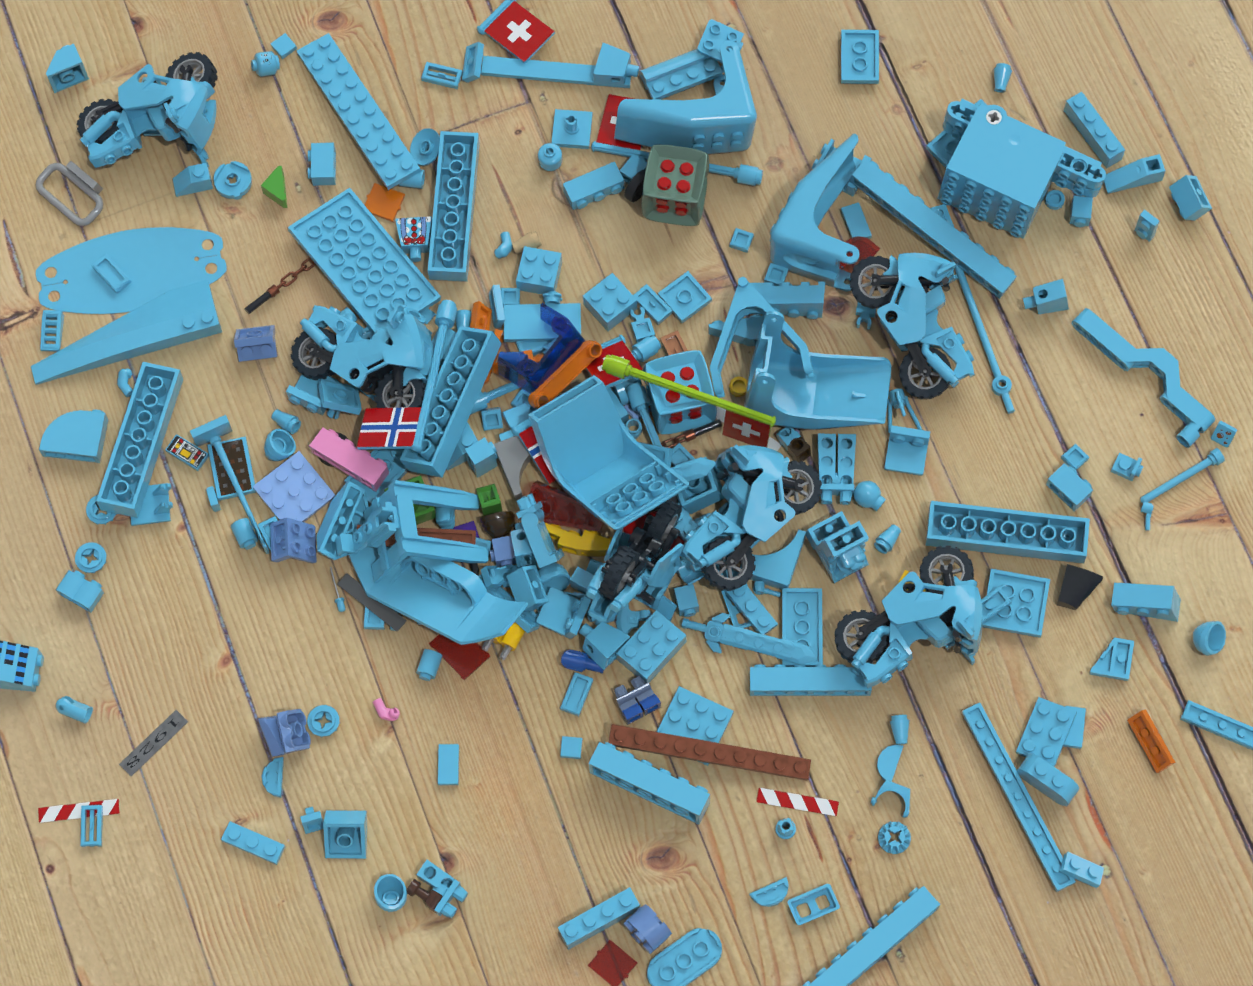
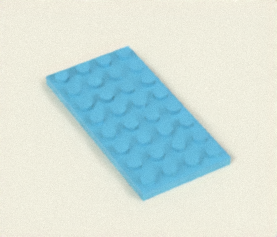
(362, 260)

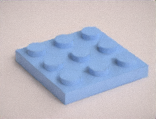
(294, 490)

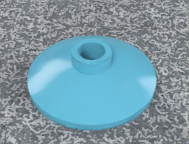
(425, 146)

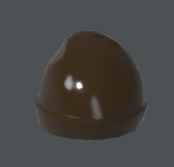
(498, 523)

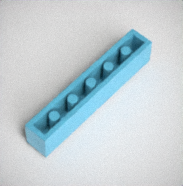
(806, 681)

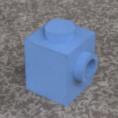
(503, 551)

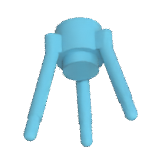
(899, 400)

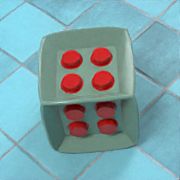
(675, 185)

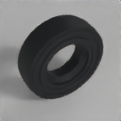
(634, 190)

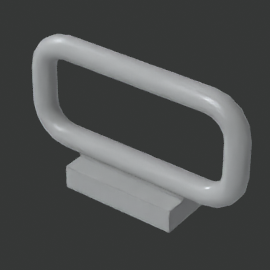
(81, 180)

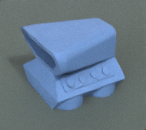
(285, 732)

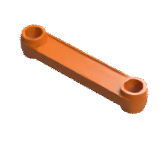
(565, 374)

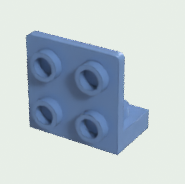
(293, 540)

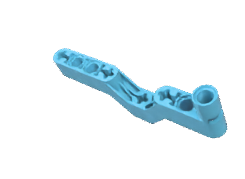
(1156, 359)

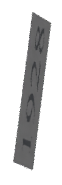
(153, 743)

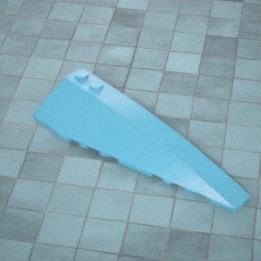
(163, 322)

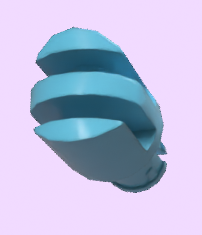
(445, 517)

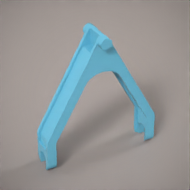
(745, 302)

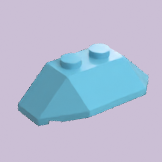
(342, 516)

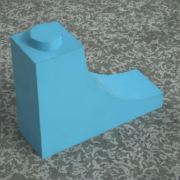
(779, 567)

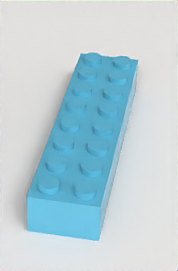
(453, 206)
(453, 399)
(140, 440)
(1007, 532)

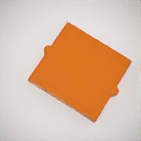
(384, 202)

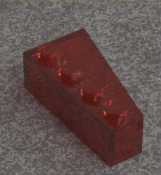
(563, 509)

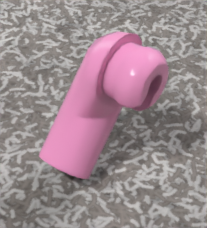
(385, 713)

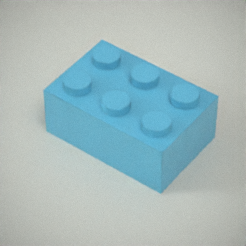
(651, 647)

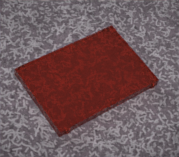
(462, 658)

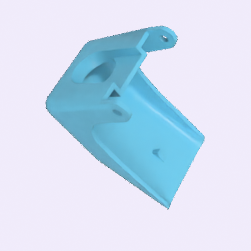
(707, 124)
(796, 236)
(840, 393)

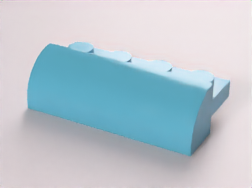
(679, 74)

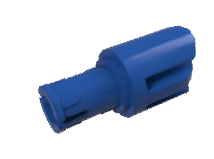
(579, 661)

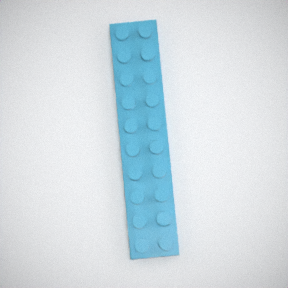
(358, 111)

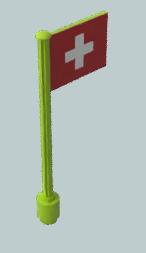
(739, 422)

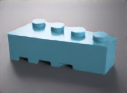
(794, 300)

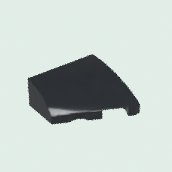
(1077, 586)

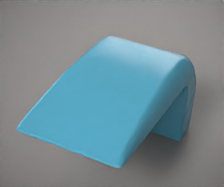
(599, 458)

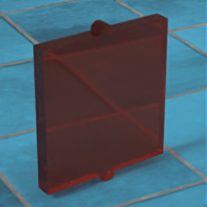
(612, 964)

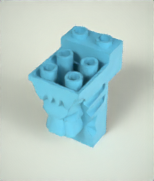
(839, 545)

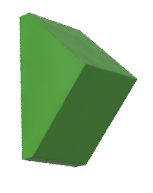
(275, 187)
(489, 499)

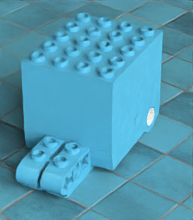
(1008, 167)

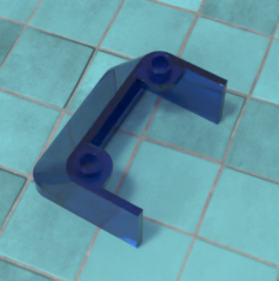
(530, 374)

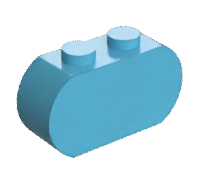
(1048, 779)

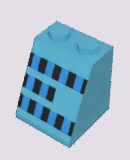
(19, 666)

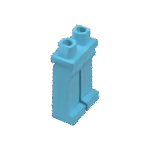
(841, 482)
(537, 532)

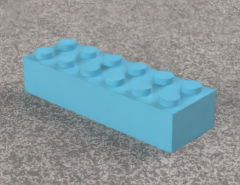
(649, 783)

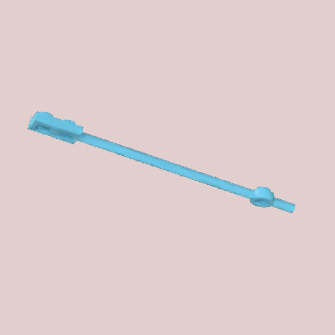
(998, 377)

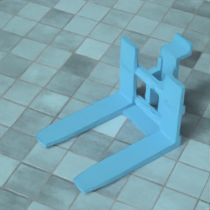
(398, 507)

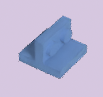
(255, 343)

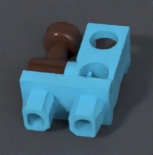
(443, 889)

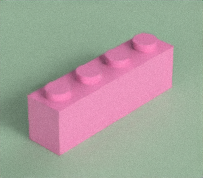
(349, 459)

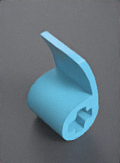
(687, 574)

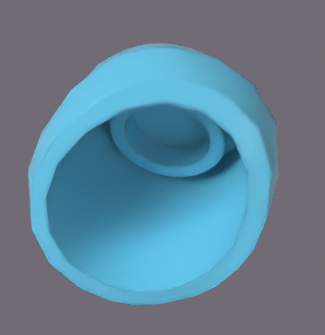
(279, 445)
(554, 576)
(1209, 637)
(390, 893)

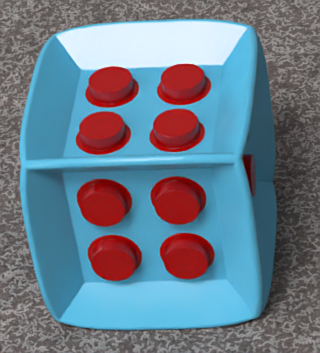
(673, 410)

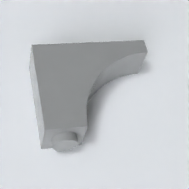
(513, 460)

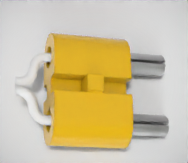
(509, 640)

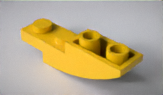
(571, 542)

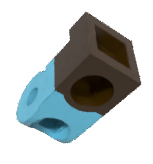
(794, 444)

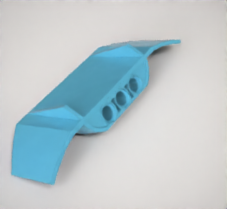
(439, 597)

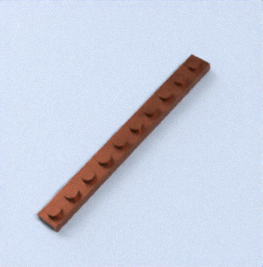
(709, 752)

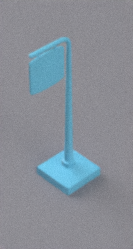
(212, 433)

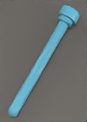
(1214, 457)

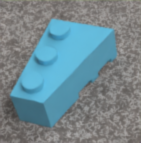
(1146, 600)

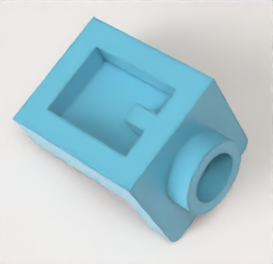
(1127, 467)

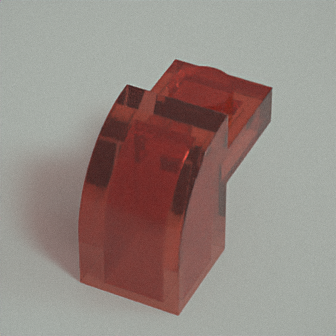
(865, 247)

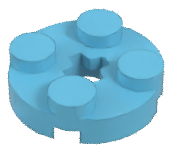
(237, 189)

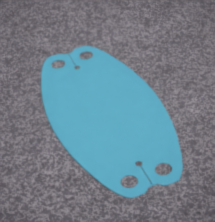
(150, 257)

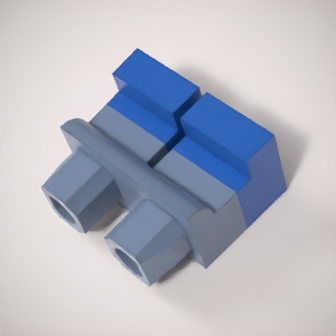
(628, 701)

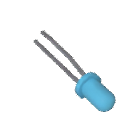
(340, 601)

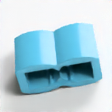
(80, 591)

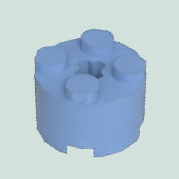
(647, 928)

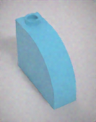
(76, 436)

